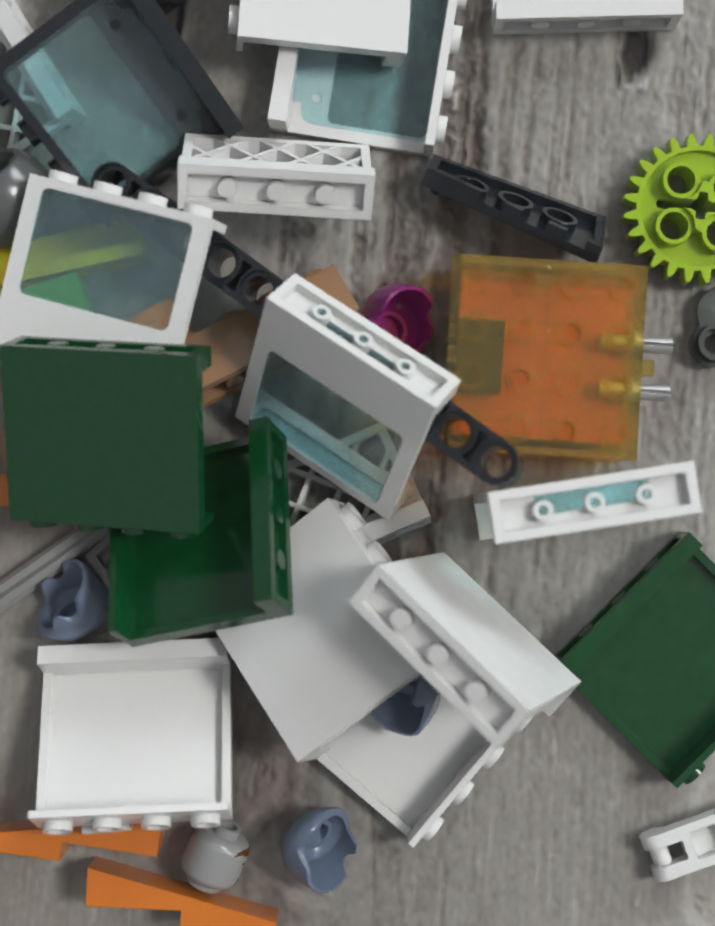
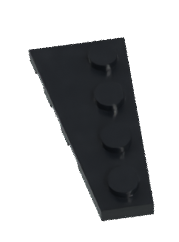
(530, 211)

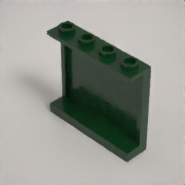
(105, 434)
(227, 573)
(653, 660)

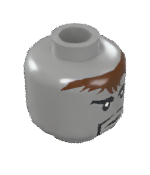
(215, 857)

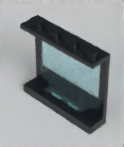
(111, 88)

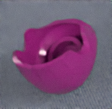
(402, 313)

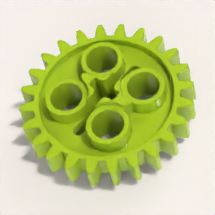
(692, 250)

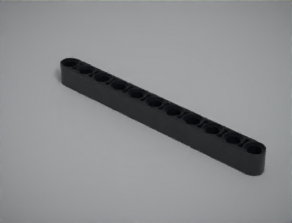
(243, 287)

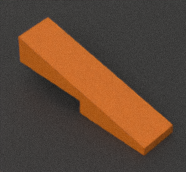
(27, 840)
(130, 887)

